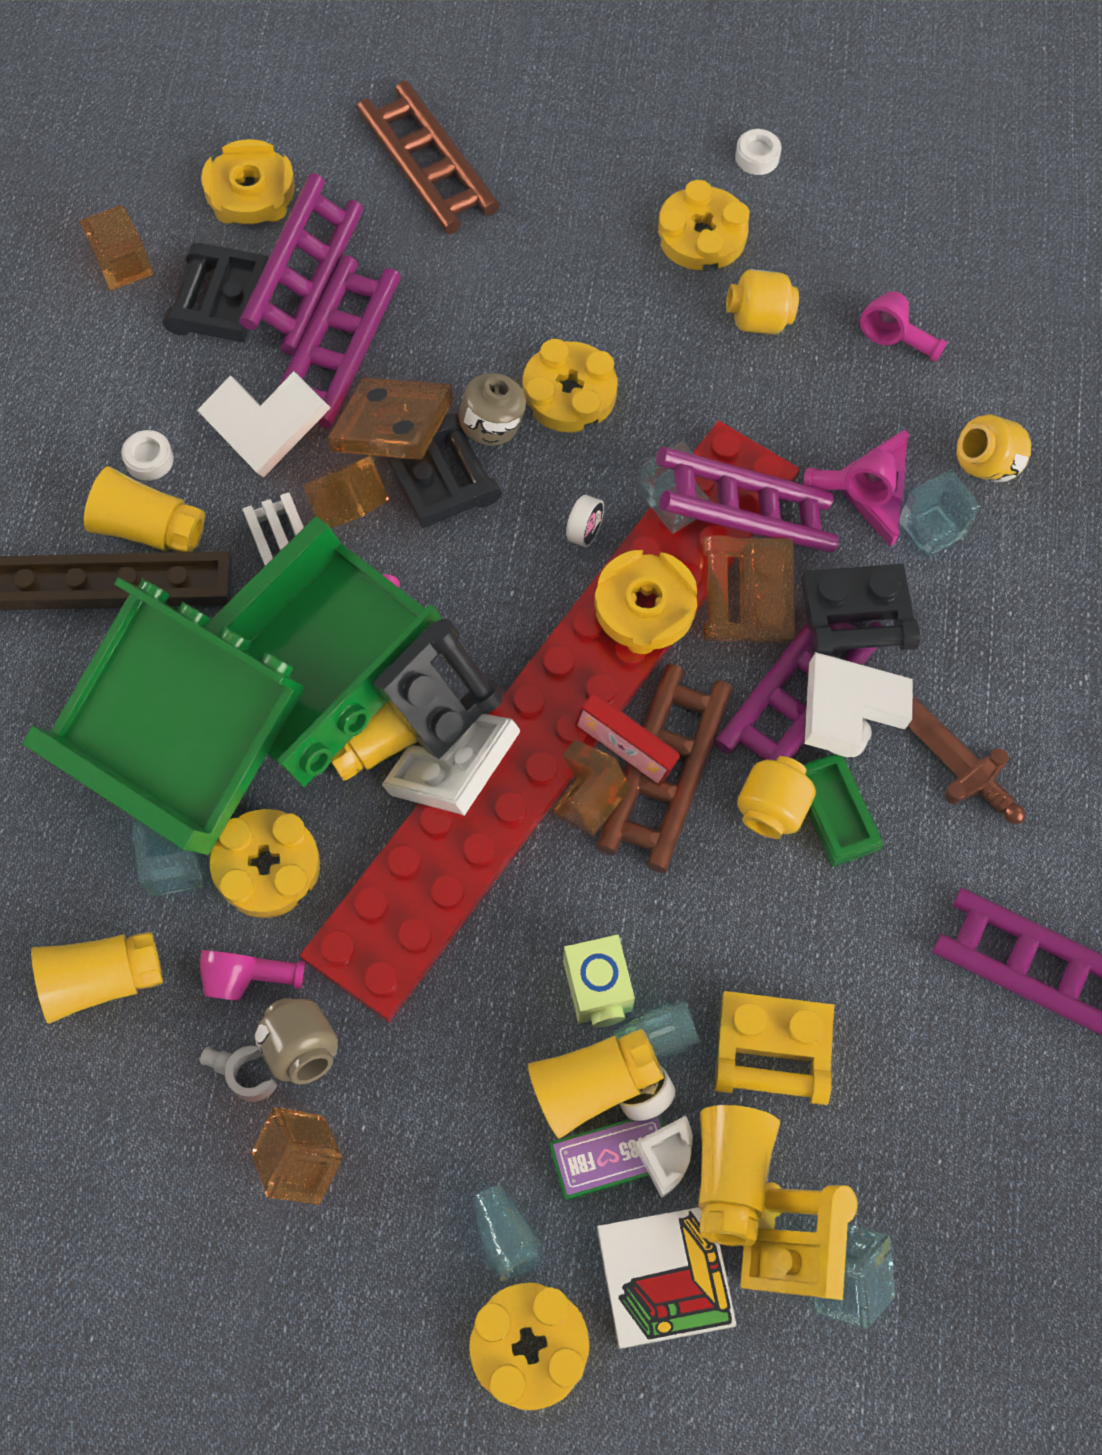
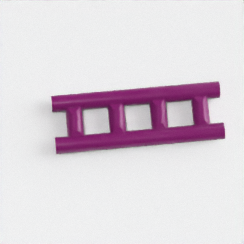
(277, 271)
(362, 327)
(727, 509)
(770, 693)
(1014, 974)

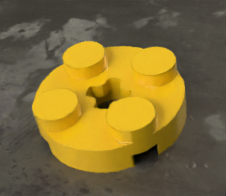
(254, 203)
(703, 205)
(576, 362)
(640, 627)
(288, 881)
(559, 1364)

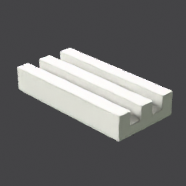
(270, 512)

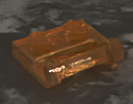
(764, 589)

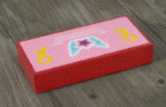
(627, 738)

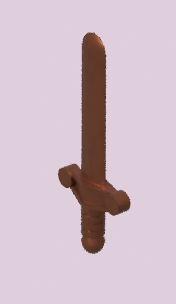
(973, 775)

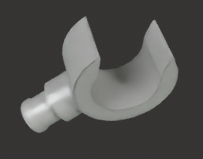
(230, 1064)

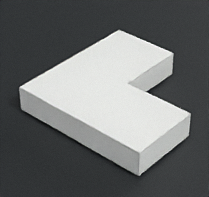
(267, 430)
(844, 694)
(460, 773)

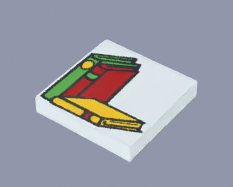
(664, 1279)

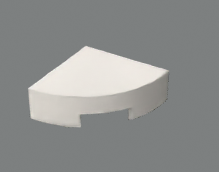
(667, 1154)

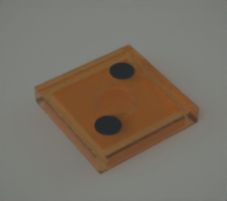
(391, 418)

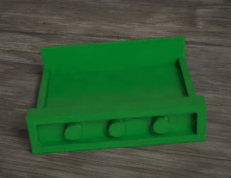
(336, 628)
(170, 718)

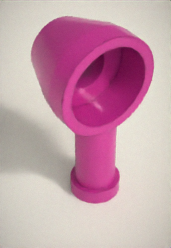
(887, 323)
(868, 481)
(229, 974)

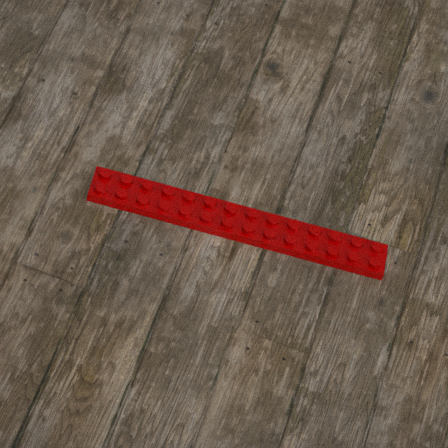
(446, 861)

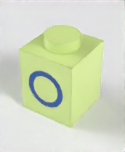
(599, 981)

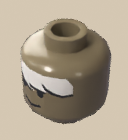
(492, 409)
(296, 1040)

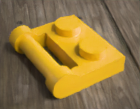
(775, 1030)
(801, 1260)

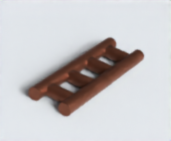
(423, 179)
(678, 795)

